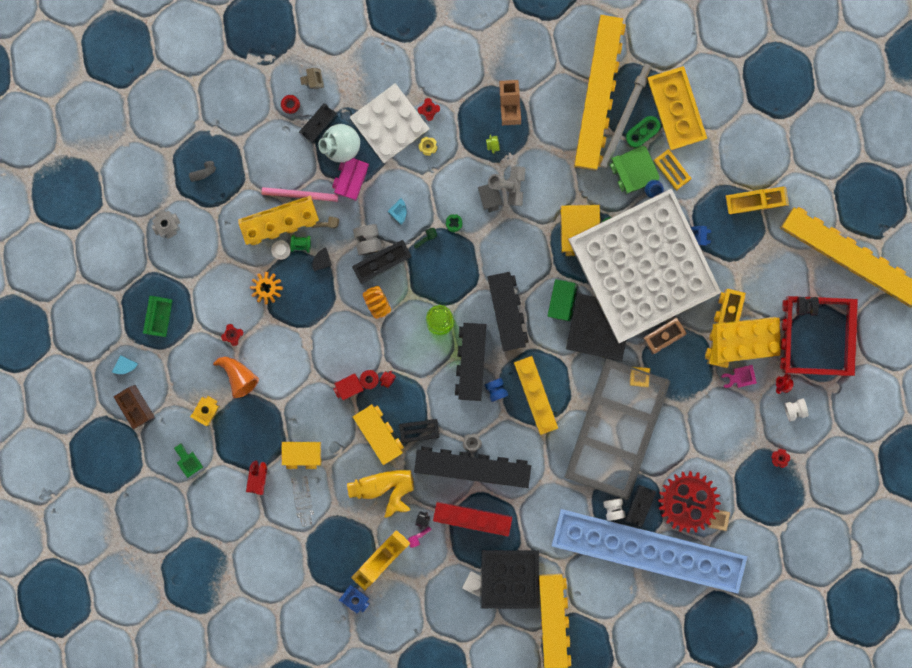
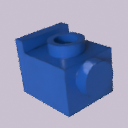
(351, 592)

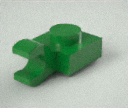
(189, 462)

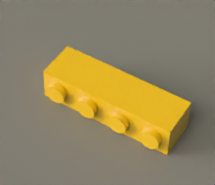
(535, 395)

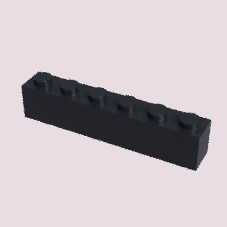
(472, 468)

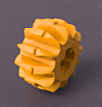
(266, 280)
(376, 302)

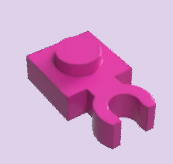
(742, 377)

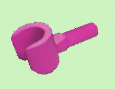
(414, 539)

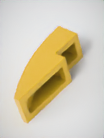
(757, 200)

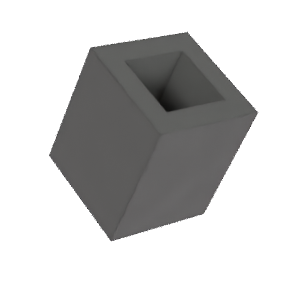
(489, 198)

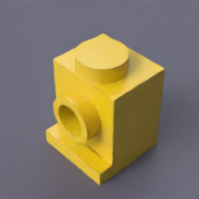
(199, 416)

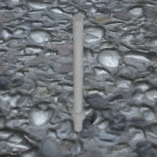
(640, 83)

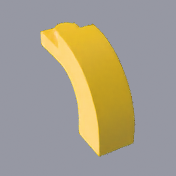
(380, 560)

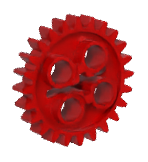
(694, 485)

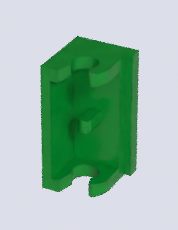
(562, 300)
(157, 316)

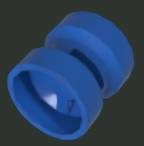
(496, 394)

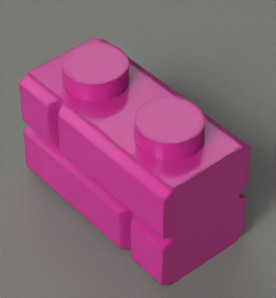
(350, 179)

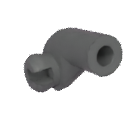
(204, 173)

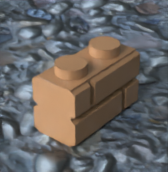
(664, 336)

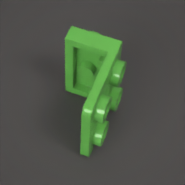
(634, 169)

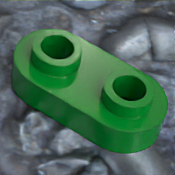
(642, 131)

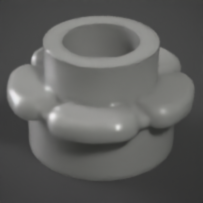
(477, 443)

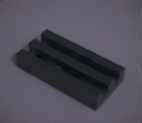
(435, 428)

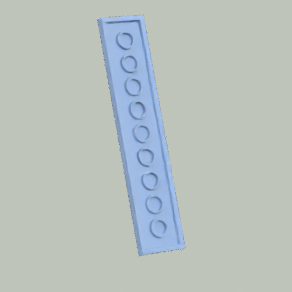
(649, 551)

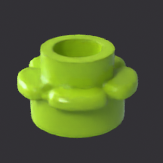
(493, 143)

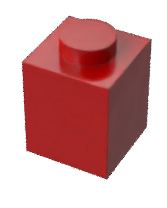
(348, 387)

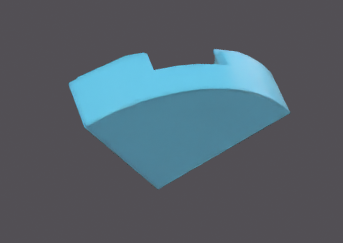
(398, 211)
(124, 365)

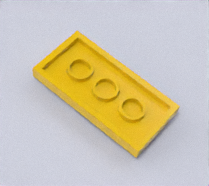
(677, 108)
(746, 339)

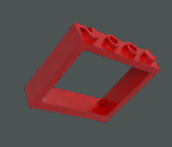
(850, 337)

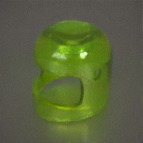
(439, 319)

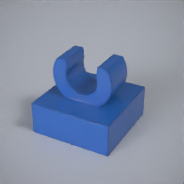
(700, 234)

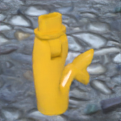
(377, 484)

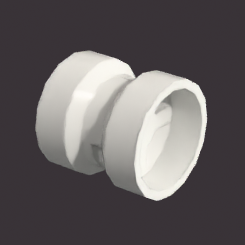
(796, 409)
(613, 505)

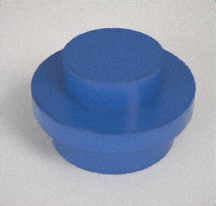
(654, 188)

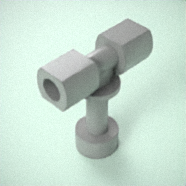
(511, 185)

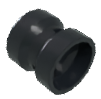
(807, 306)

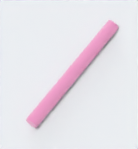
(299, 194)

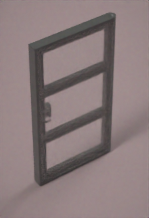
(617, 429)

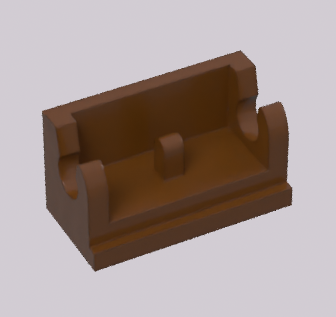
(134, 406)

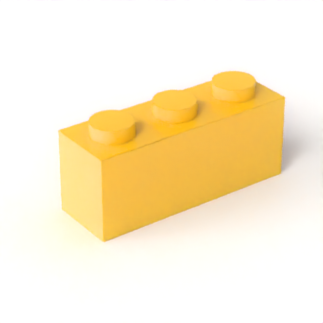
(378, 434)

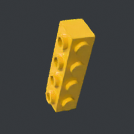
(278, 220)
(730, 311)

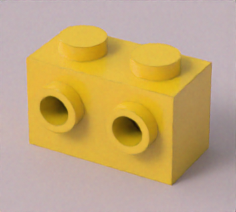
(301, 454)

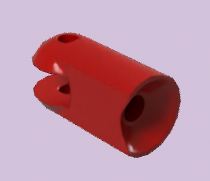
(256, 478)

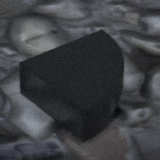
(321, 260)

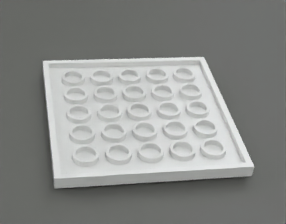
(644, 265)

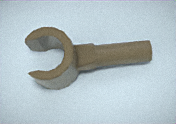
(333, 222)

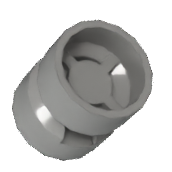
(367, 239)

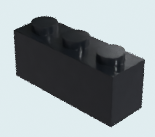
(382, 262)

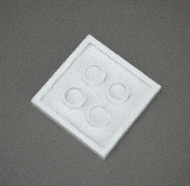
(389, 123)

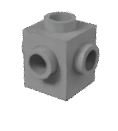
(168, 231)

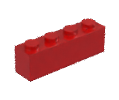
(472, 518)

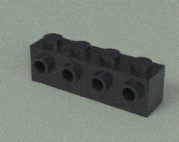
(506, 311)
(472, 361)

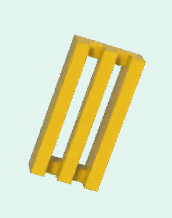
(666, 174)

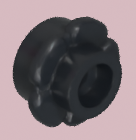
(422, 519)

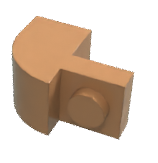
(510, 102)

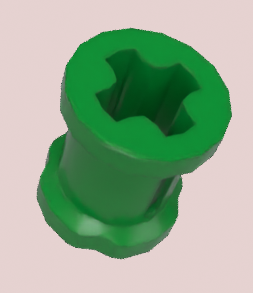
(454, 217)
(300, 243)

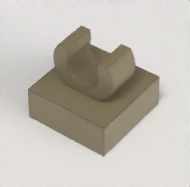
(313, 78)

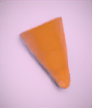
(240, 377)

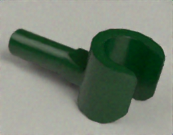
(431, 234)

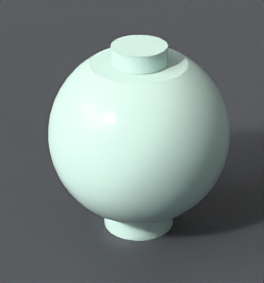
(340, 143)

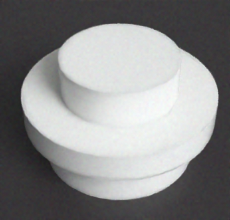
(280, 249)

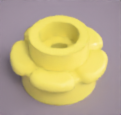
(428, 151)

